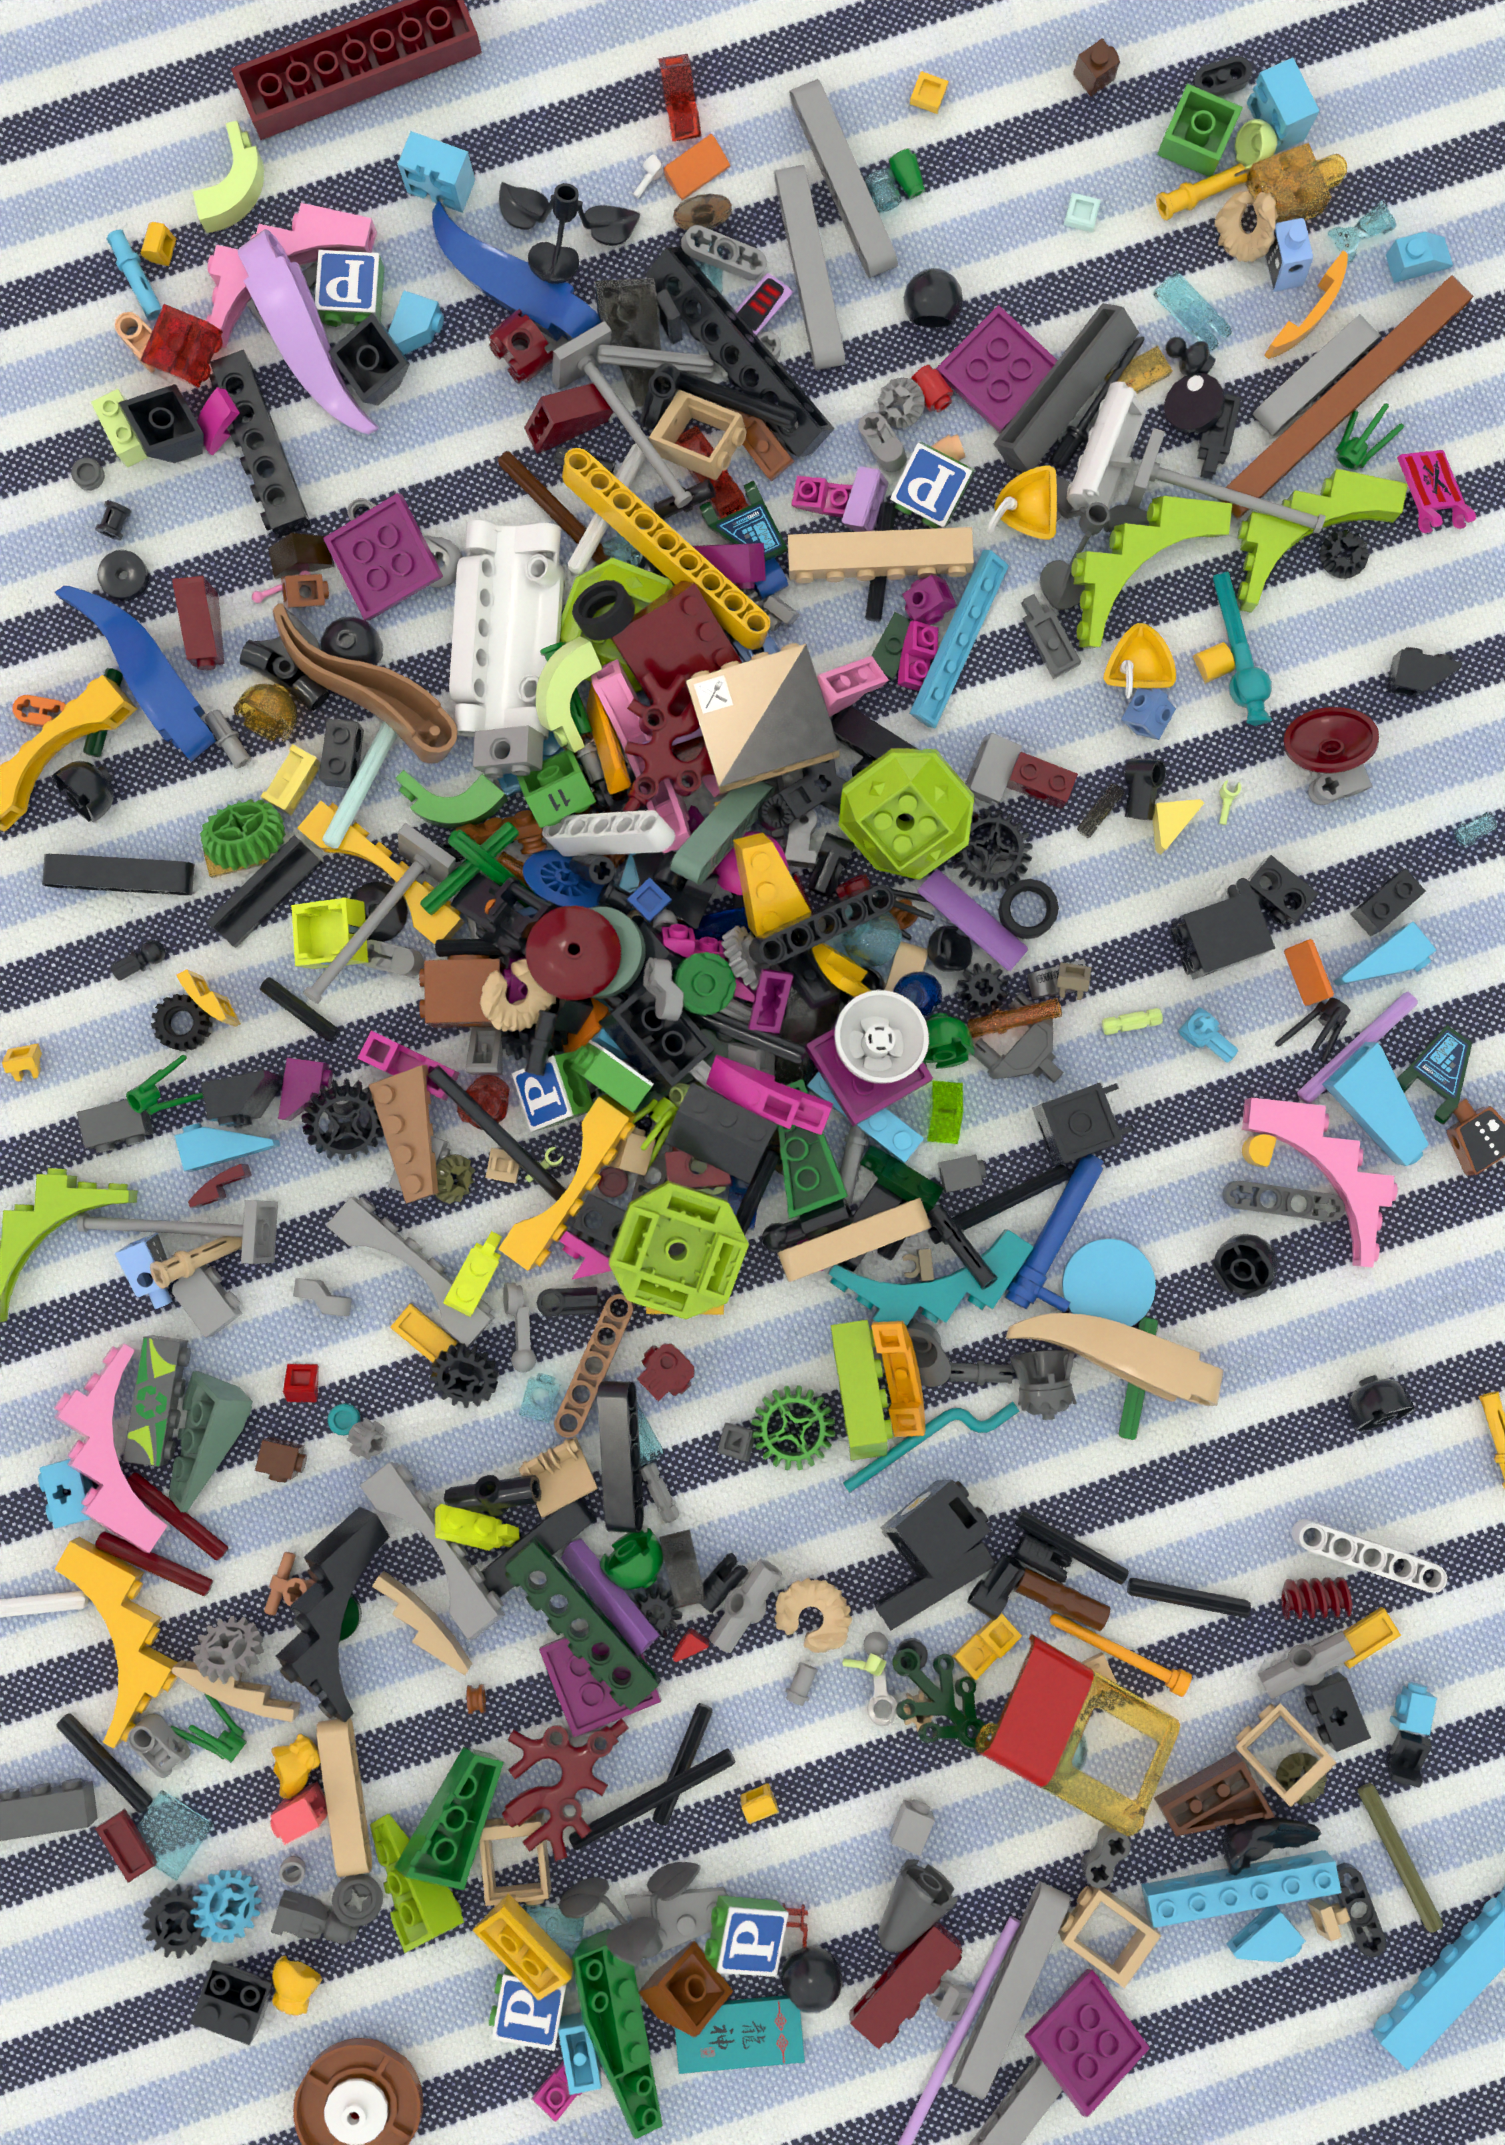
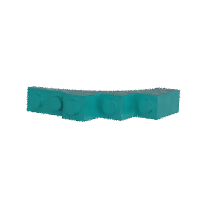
(940, 1295)

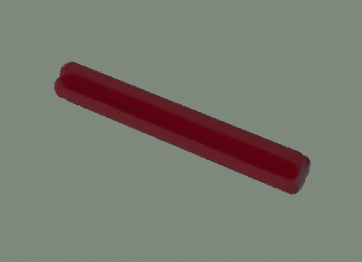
(180, 1520)
(154, 1564)

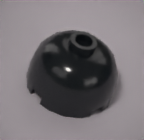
(352, 640)
(86, 787)
(1245, 1265)
(1378, 1402)

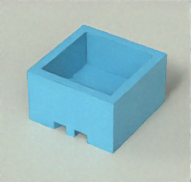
(1284, 103)
(436, 170)

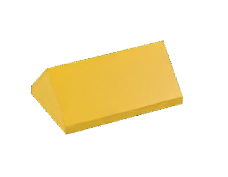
(525, 1948)

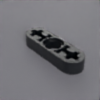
(1370, 1916)

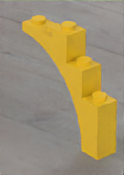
(141, 1669)

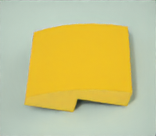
(840, 969)
(210, 1001)

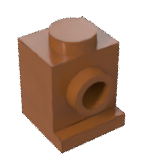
(318, 591)

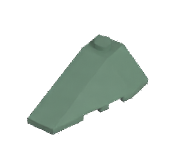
(212, 1425)

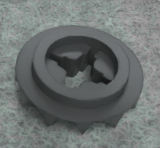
(364, 1887)

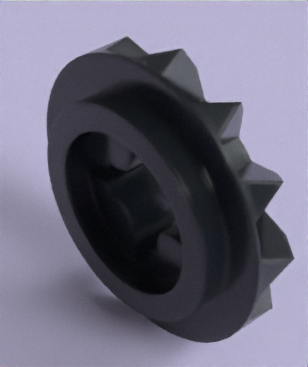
(1342, 567)

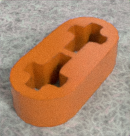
(42, 704)

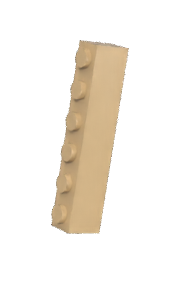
(880, 554)

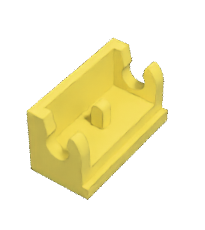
(292, 780)

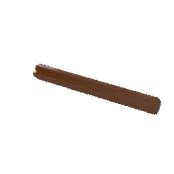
(547, 501)

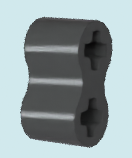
(1105, 1856)

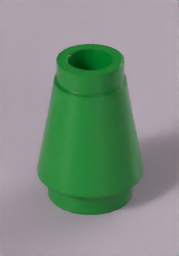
(907, 172)

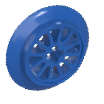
(553, 881)

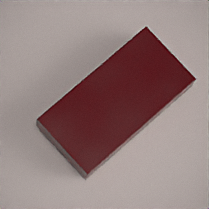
(126, 1845)

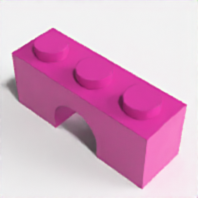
(397, 1058)

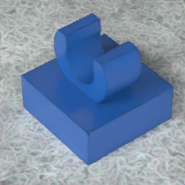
(649, 900)

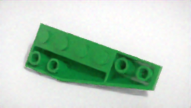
(617, 2030)

